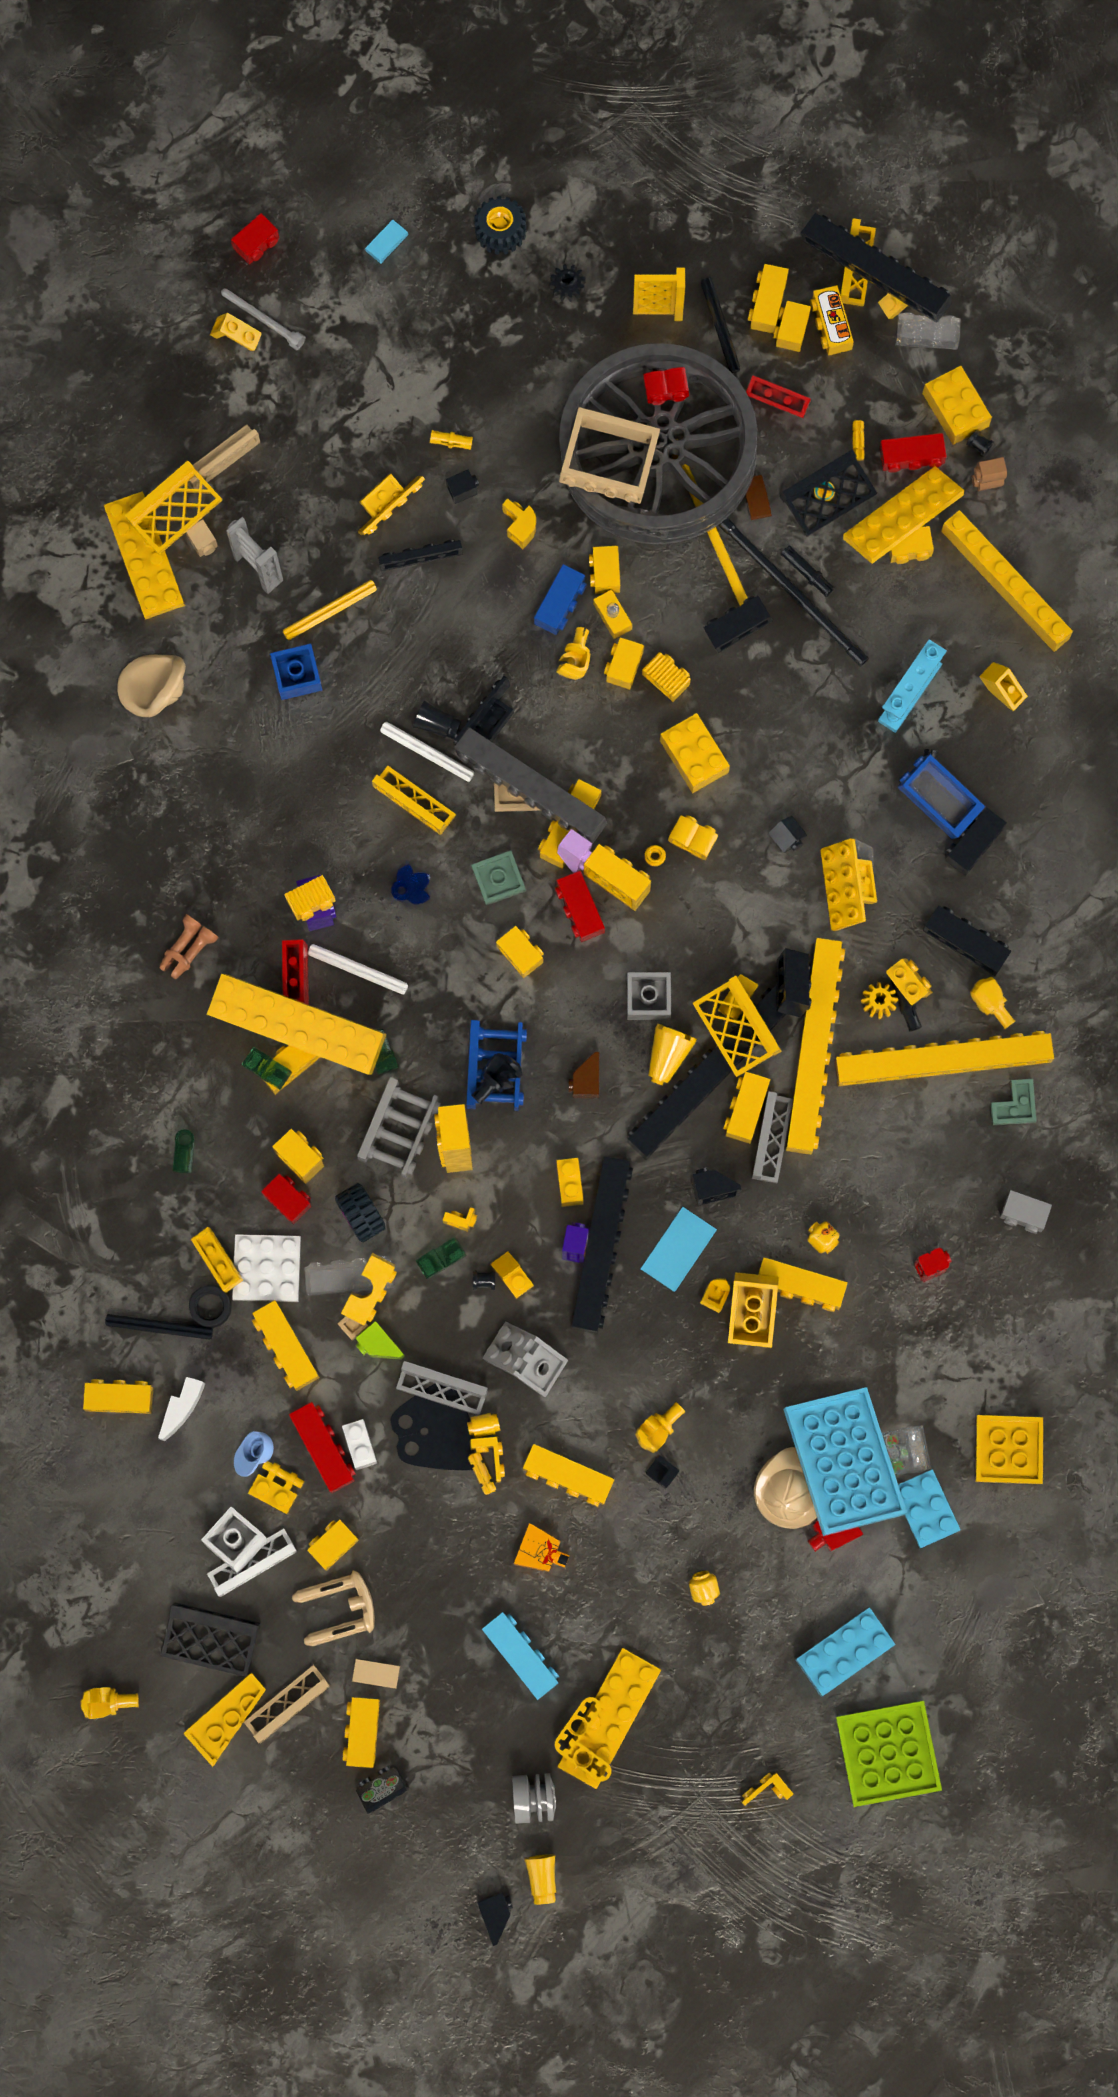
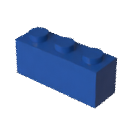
(560, 600)

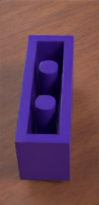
(575, 1243)

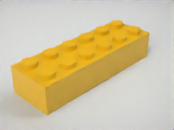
(453, 1138)

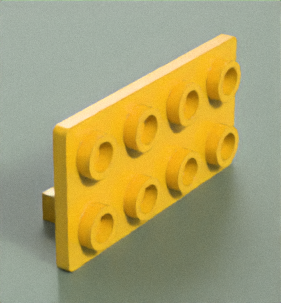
(847, 884)

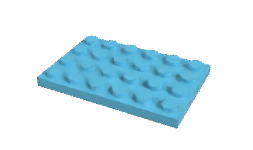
(845, 1461)

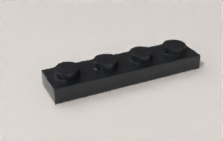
(422, 555)

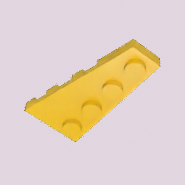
(221, 1722)

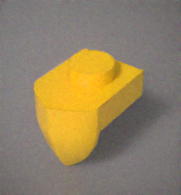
(716, 1294)

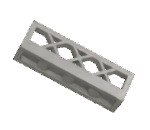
(764, 1136)
(444, 1380)

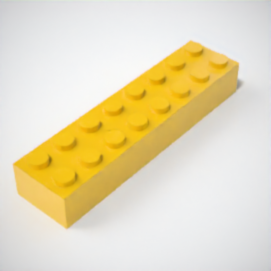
(296, 1024)

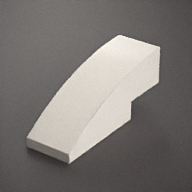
(181, 1408)

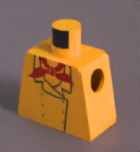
(540, 1551)

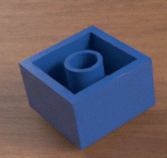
(296, 671)

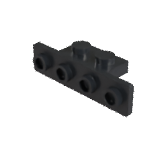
(491, 714)

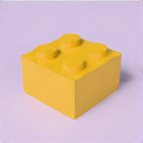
(298, 1156)

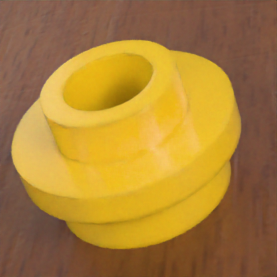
(655, 849)

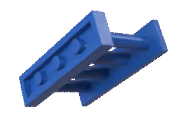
(477, 1054)

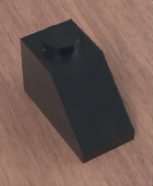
(495, 1913)

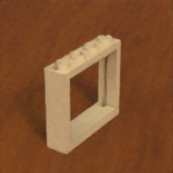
(617, 427)

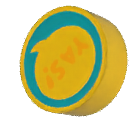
(818, 493)

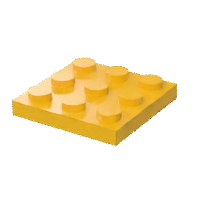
(1009, 1449)

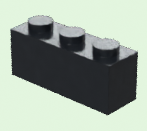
(737, 623)
(975, 841)
(793, 983)

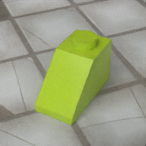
(377, 1343)

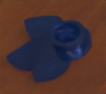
(413, 883)

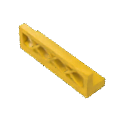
(847, 278)
(410, 804)

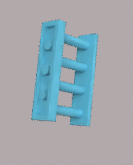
(912, 686)

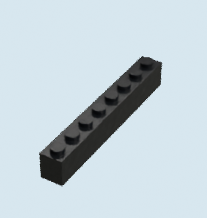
(876, 267)
(601, 1245)

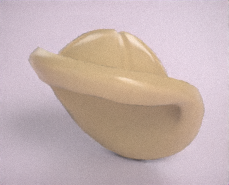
(151, 684)
(783, 1491)

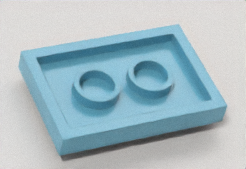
(927, 1509)

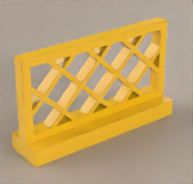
(673, 296)
(164, 492)
(749, 1012)

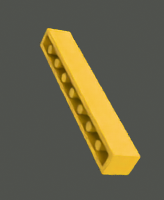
(1006, 581)

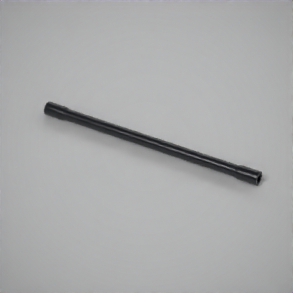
(851, 649)

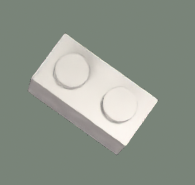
(359, 1444)

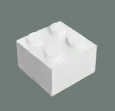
(234, 1540)

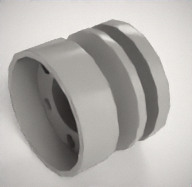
(533, 1798)

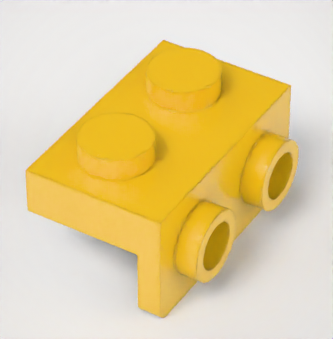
(908, 981)

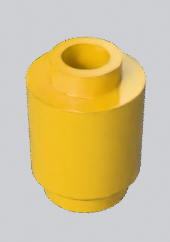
(483, 1425)

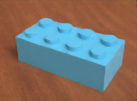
(845, 1652)

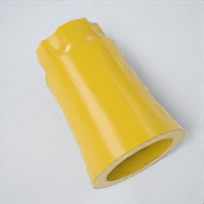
(542, 1877)

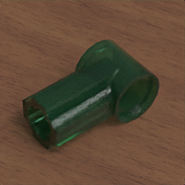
(386, 1059)
(183, 1154)

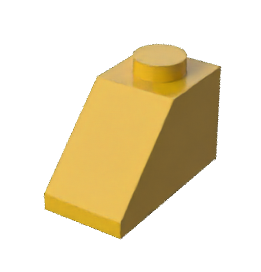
(1003, 685)

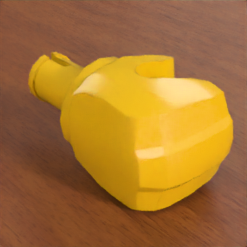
(576, 655)
(990, 1000)
(657, 1427)
(105, 1701)

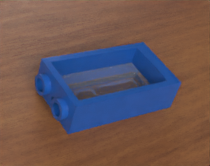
(940, 796)

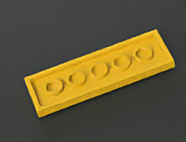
(903, 514)
(147, 569)
(620, 1702)

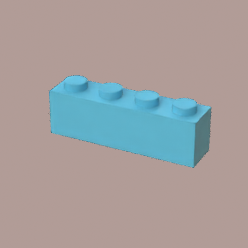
(520, 1656)

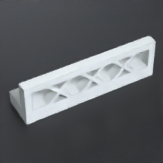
(256, 1569)

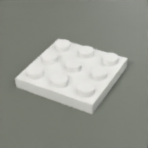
(267, 1268)

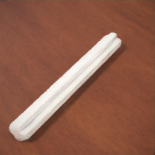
(427, 751)
(357, 969)

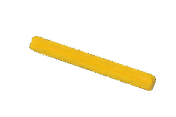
(329, 610)

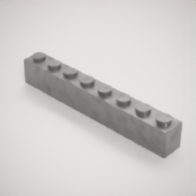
(530, 785)

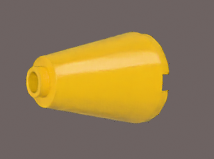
(668, 1053)

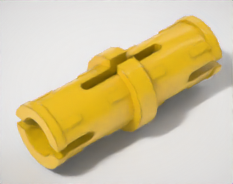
(451, 439)

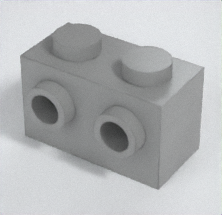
(1025, 1212)

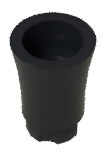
(436, 721)

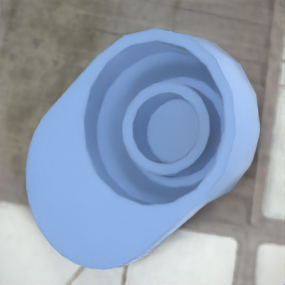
(254, 1450)

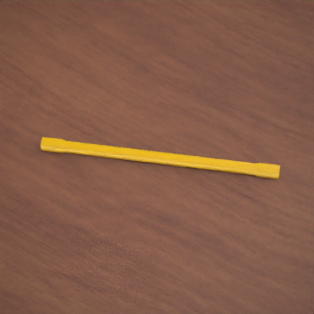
(719, 548)

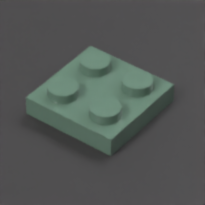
(498, 878)

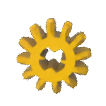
(872, 994)

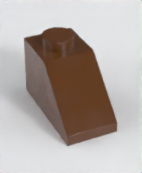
(586, 1079)

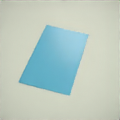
(678, 1249)

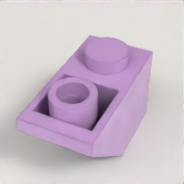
(574, 850)

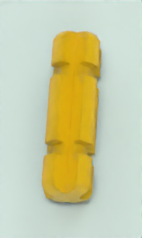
(858, 439)
(482, 1473)

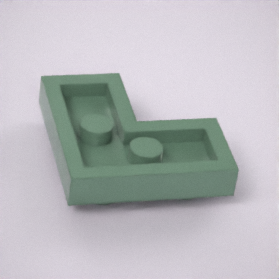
(1020, 1109)

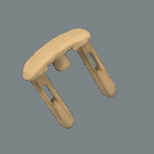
(362, 1601)

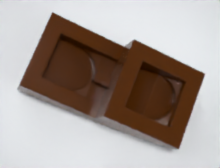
(757, 499)

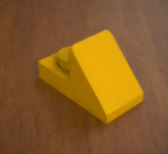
(512, 1274)

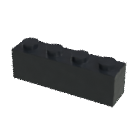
(966, 940)

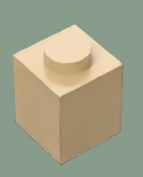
(202, 539)

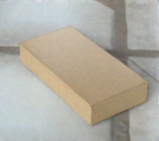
(376, 1673)

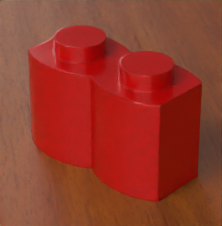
(666, 385)

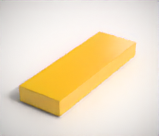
(217, 1259)

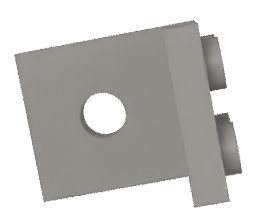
(525, 1358)

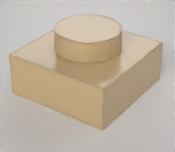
(352, 1327)

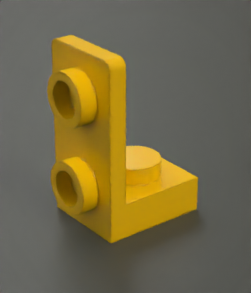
(236, 330)
(482, 1446)
(779, 1788)

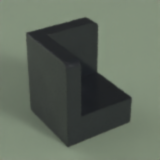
(662, 1472)

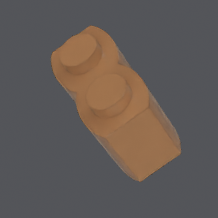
(989, 474)

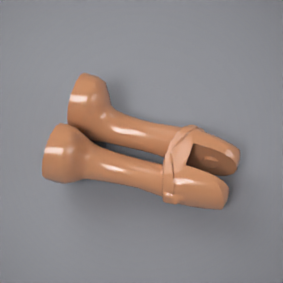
(191, 928)

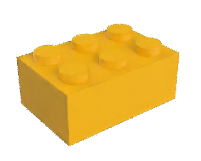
(956, 405)
(694, 753)
(617, 876)
(753, 1309)

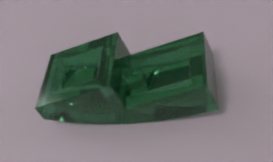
(266, 1068)
(441, 1258)

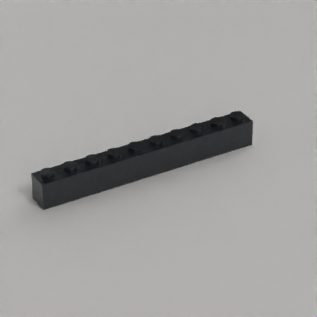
(699, 1083)

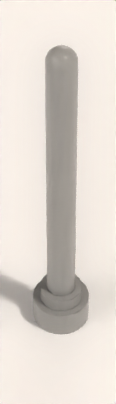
(294, 339)

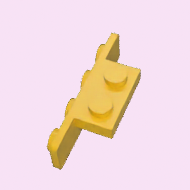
(384, 499)

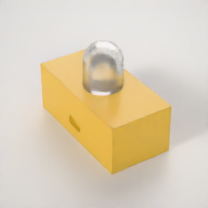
(612, 614)

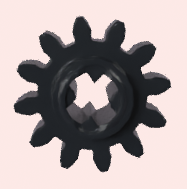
(567, 275)

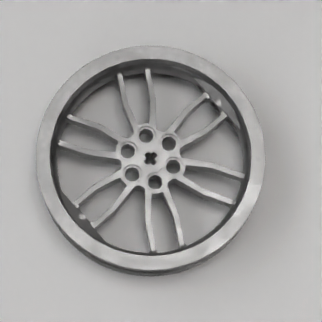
(638, 523)

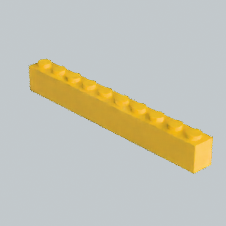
(814, 1046)
(944, 1059)

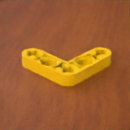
(577, 1747)

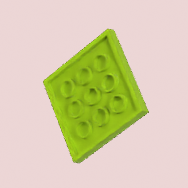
(888, 1753)

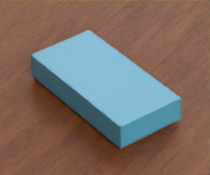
(386, 241)

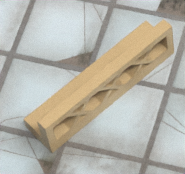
(225, 455)
(292, 1710)

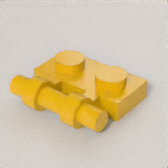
(273, 1493)

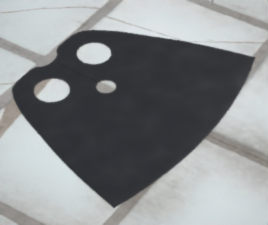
(447, 1437)

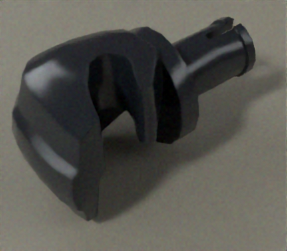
(496, 1076)

